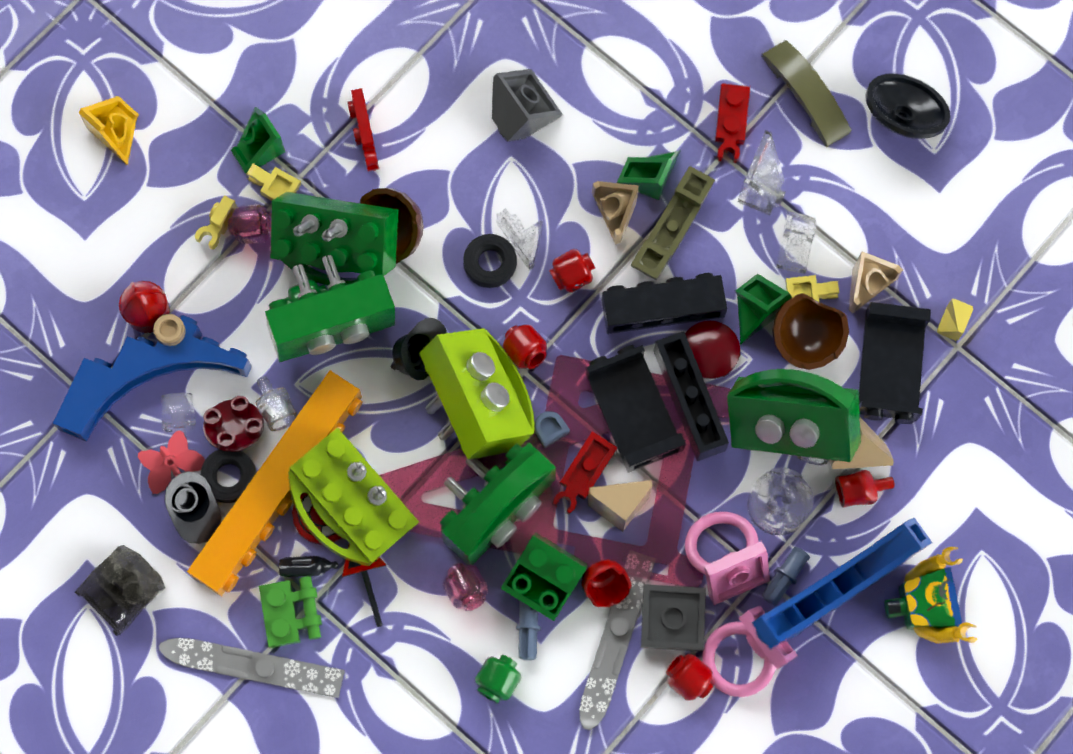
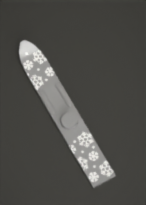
(611, 655)
(254, 666)

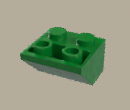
(544, 576)

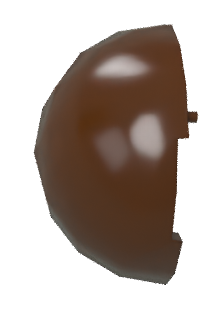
(409, 218)
(809, 332)

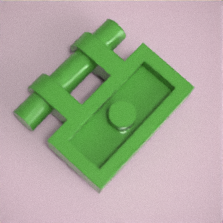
(280, 613)

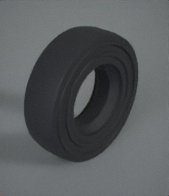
(495, 243)
(216, 461)

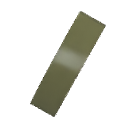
(809, 90)
(673, 223)

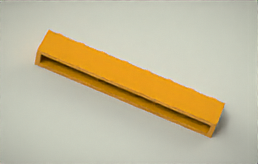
(269, 490)

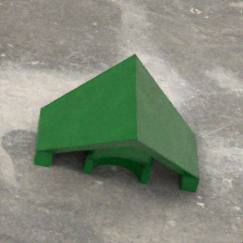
(258, 142)

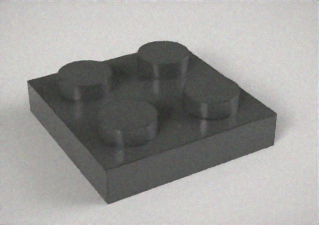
(673, 617)

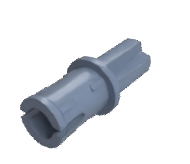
(785, 575)
(527, 630)

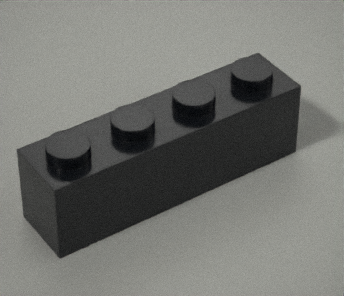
(663, 303)
(690, 396)

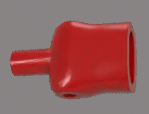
(860, 488)

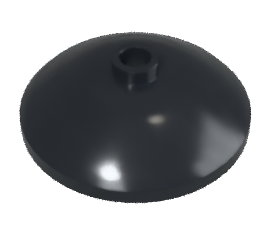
(907, 106)

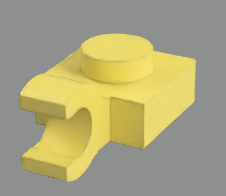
(273, 184)
(219, 219)
(810, 287)

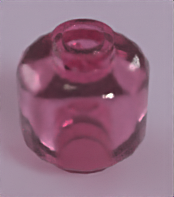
(250, 224)
(465, 587)

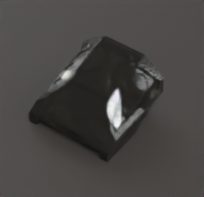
(121, 587)

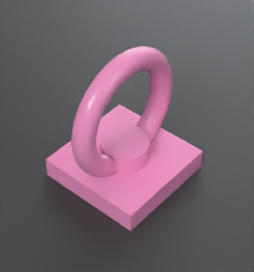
(735, 571)
(773, 658)

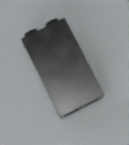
(892, 362)
(633, 408)

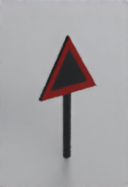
(353, 568)

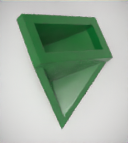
(649, 173)
(758, 304)

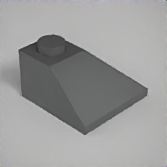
(521, 104)

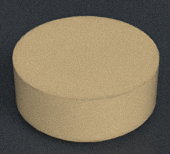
(169, 330)

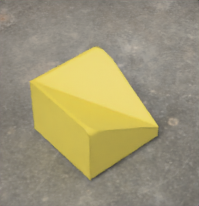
(955, 319)

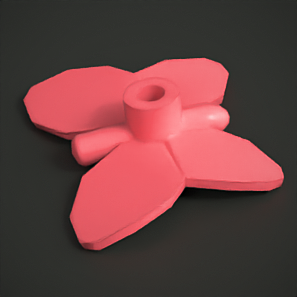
(169, 459)

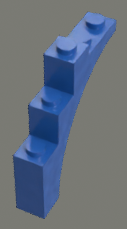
(99, 387)
(841, 584)

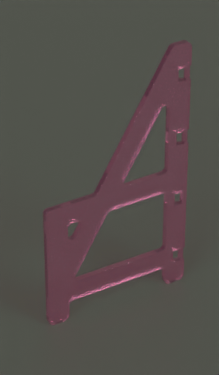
(566, 386)

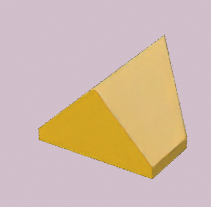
(112, 124)

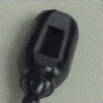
(304, 566)

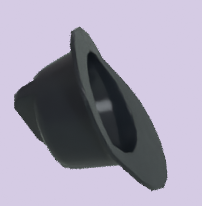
(407, 348)
(192, 507)

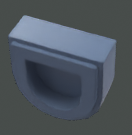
(550, 428)

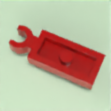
(732, 119)
(363, 132)
(585, 470)

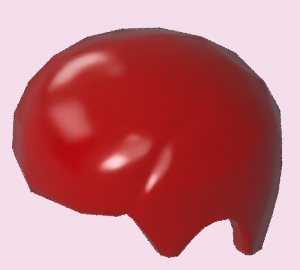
(606, 583)

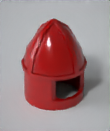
(142, 305)

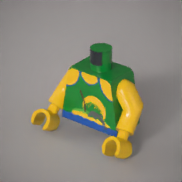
(931, 601)

